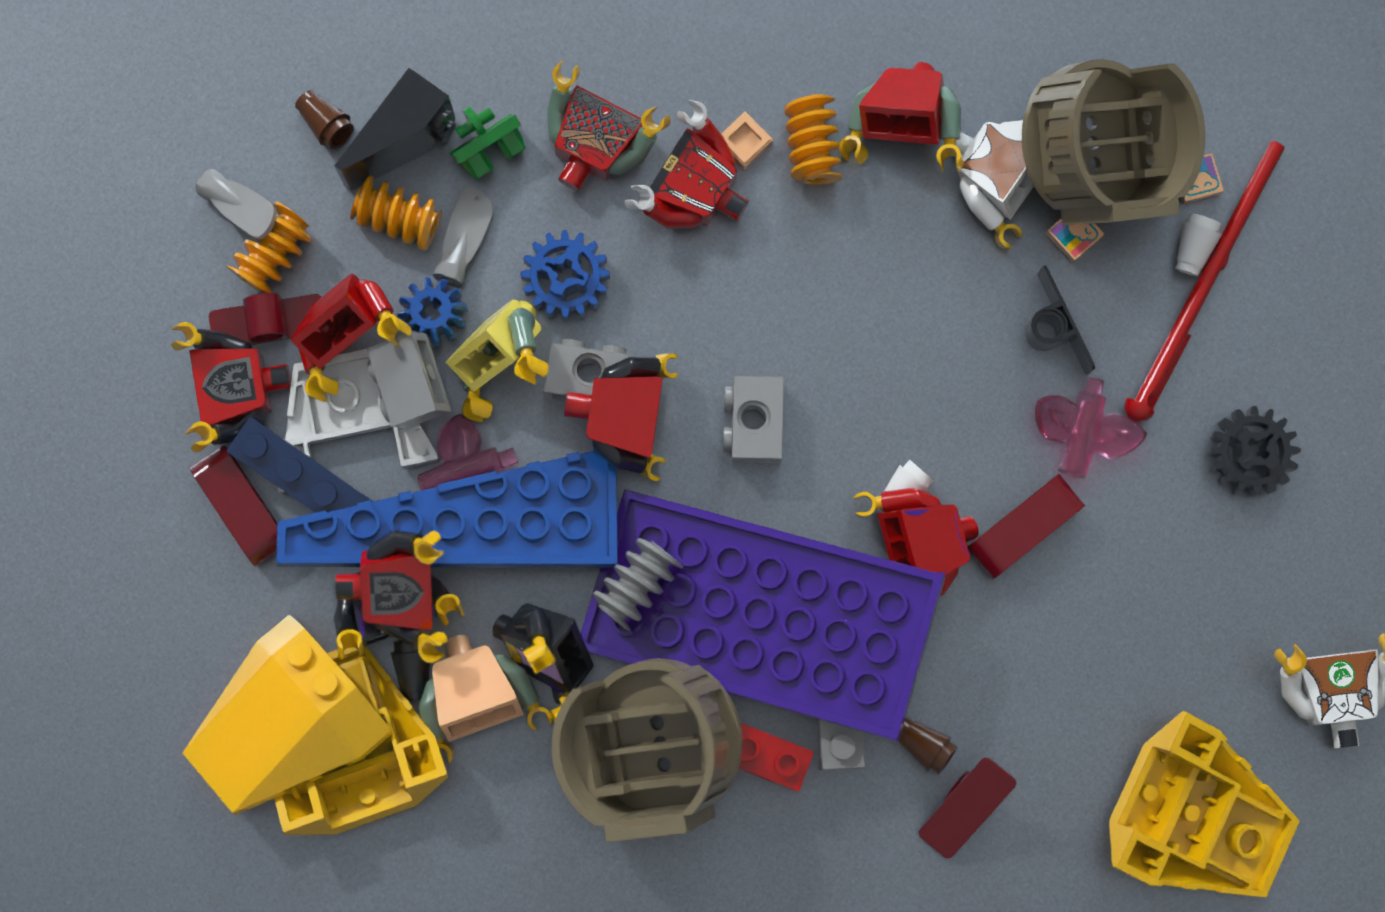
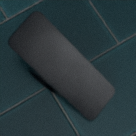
(1060, 318)

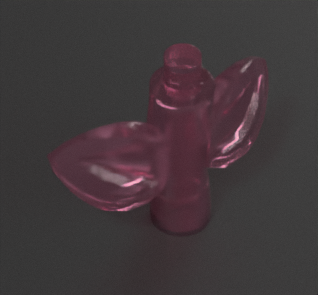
(1086, 428)
(460, 449)

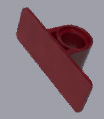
(263, 317)
(967, 807)

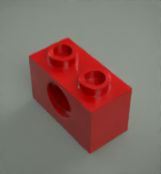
(774, 758)

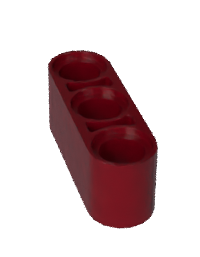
(237, 504)
(1026, 526)

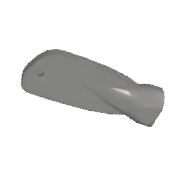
(238, 203)
(464, 235)

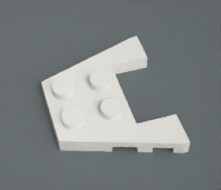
(348, 412)

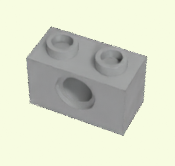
(566, 361)
(760, 395)

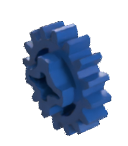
(558, 291)

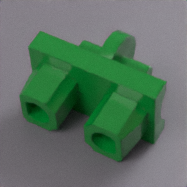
(502, 132)

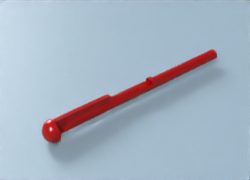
(1142, 406)

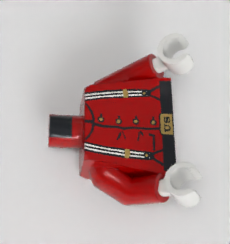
(693, 179)

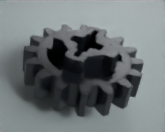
(1266, 461)

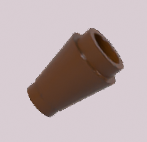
(325, 120)
(927, 745)

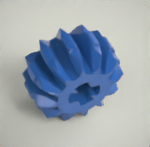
(448, 310)

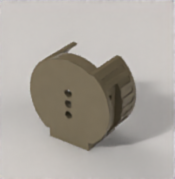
(1143, 137)
(611, 755)

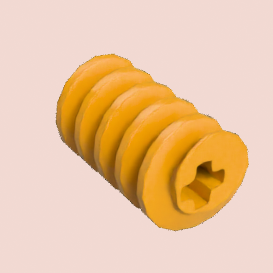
(810, 140)
(396, 214)
(271, 250)

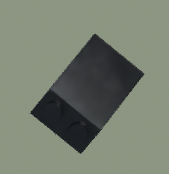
(399, 131)

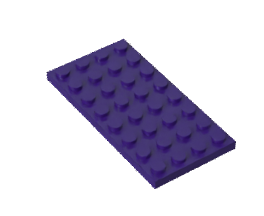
(774, 615)

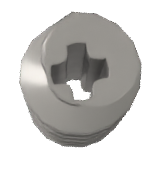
(636, 582)

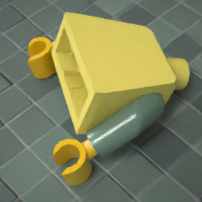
(494, 348)

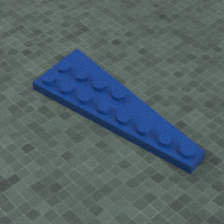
(516, 518)

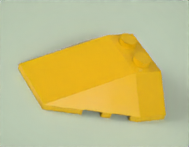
(283, 721)
(382, 783)
(1199, 815)

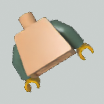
(475, 693)

